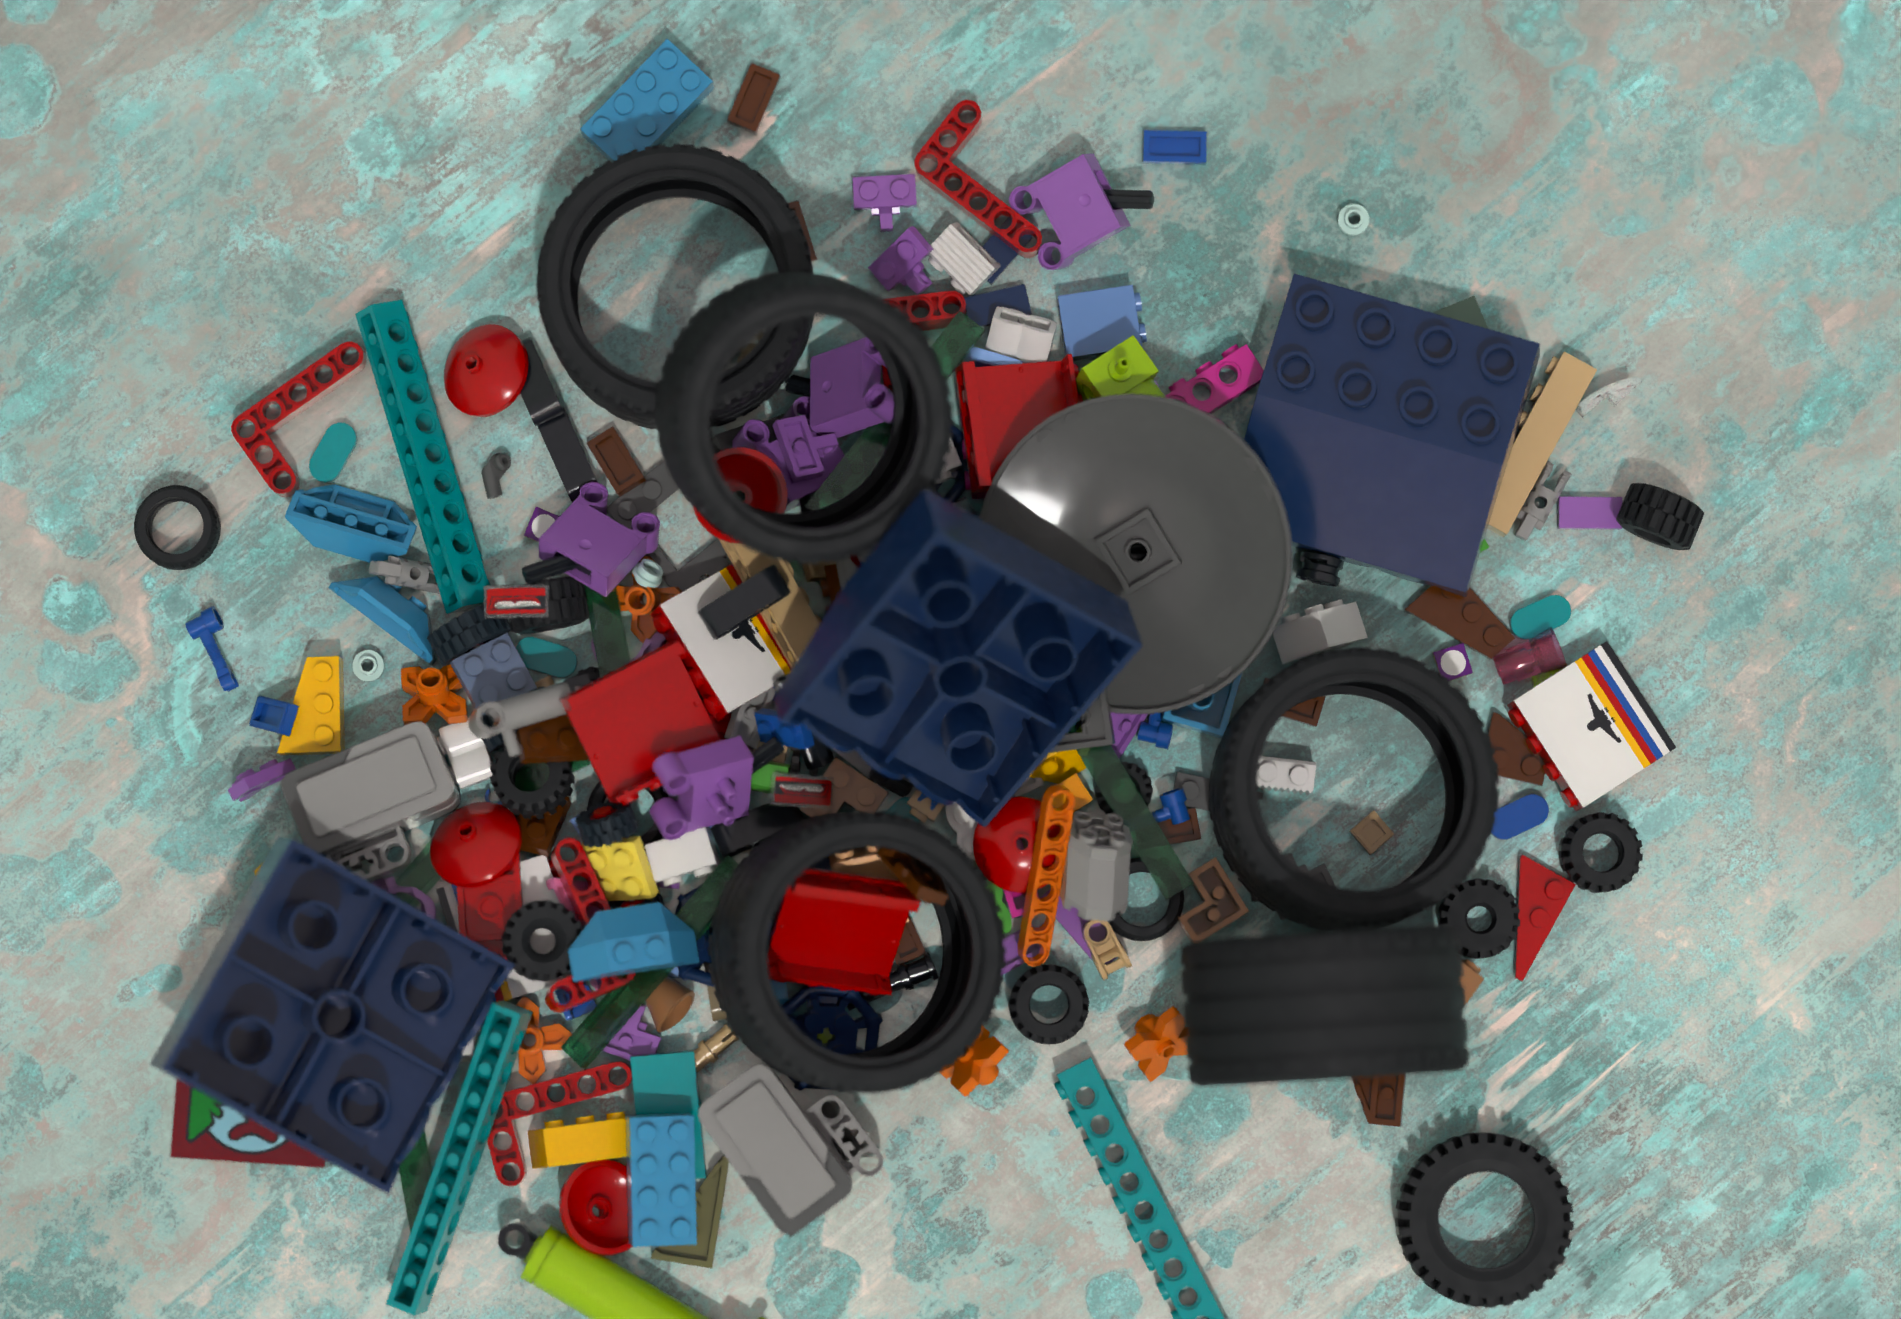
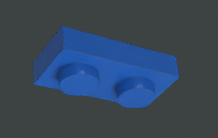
(791, 736)

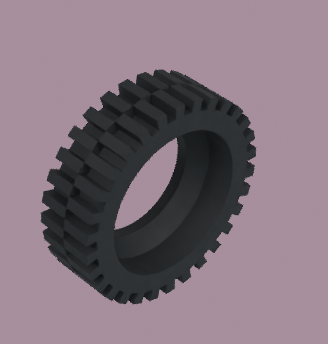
(1420, 1216)

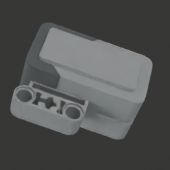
(372, 798)
(783, 1150)

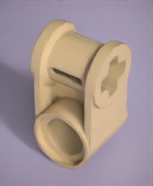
(1105, 950)

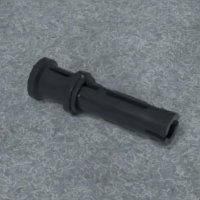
(906, 977)

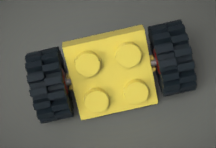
(617, 856)

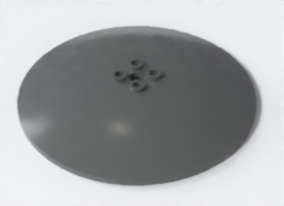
(1197, 502)

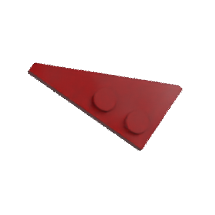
(1540, 902)

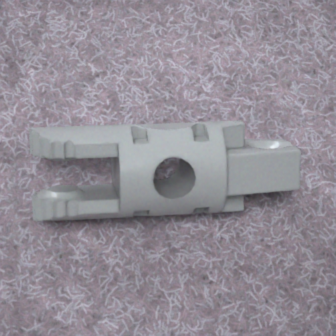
(1534, 516)
(405, 573)

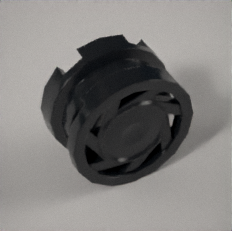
(1320, 569)

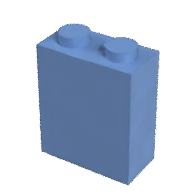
(1099, 320)

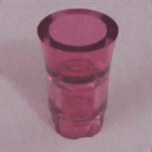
(1530, 658)

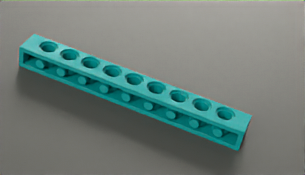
(397, 375)
(1087, 1075)
(459, 1157)

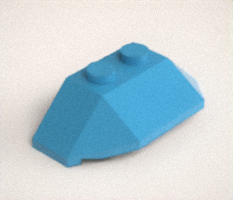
(351, 522)
(390, 611)
(631, 942)

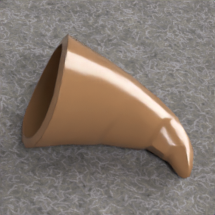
(669, 1003)

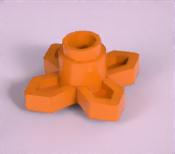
(632, 600)
(432, 692)
(547, 1038)
(1158, 1041)
(977, 1064)

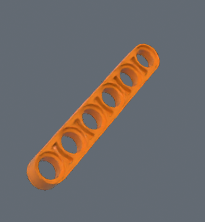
(1052, 875)

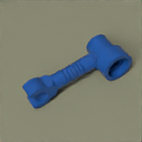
(205, 627)
(1156, 731)
(1173, 807)

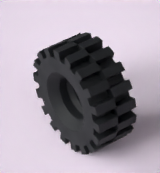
(1502, 910)
(518, 933)

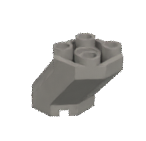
(1097, 866)

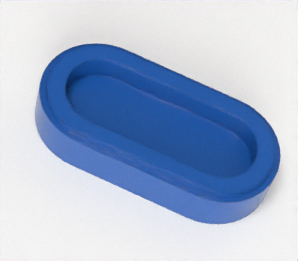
(1519, 816)

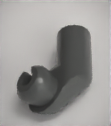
(492, 472)

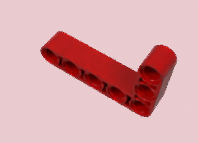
(970, 188)
(936, 318)
(289, 410)
(579, 901)
(543, 1103)

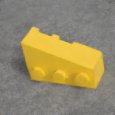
(320, 714)
(578, 1142)

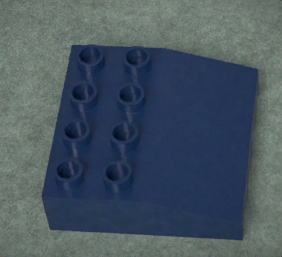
(1388, 430)
(957, 658)
(332, 1013)

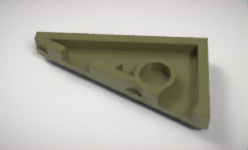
(708, 1213)

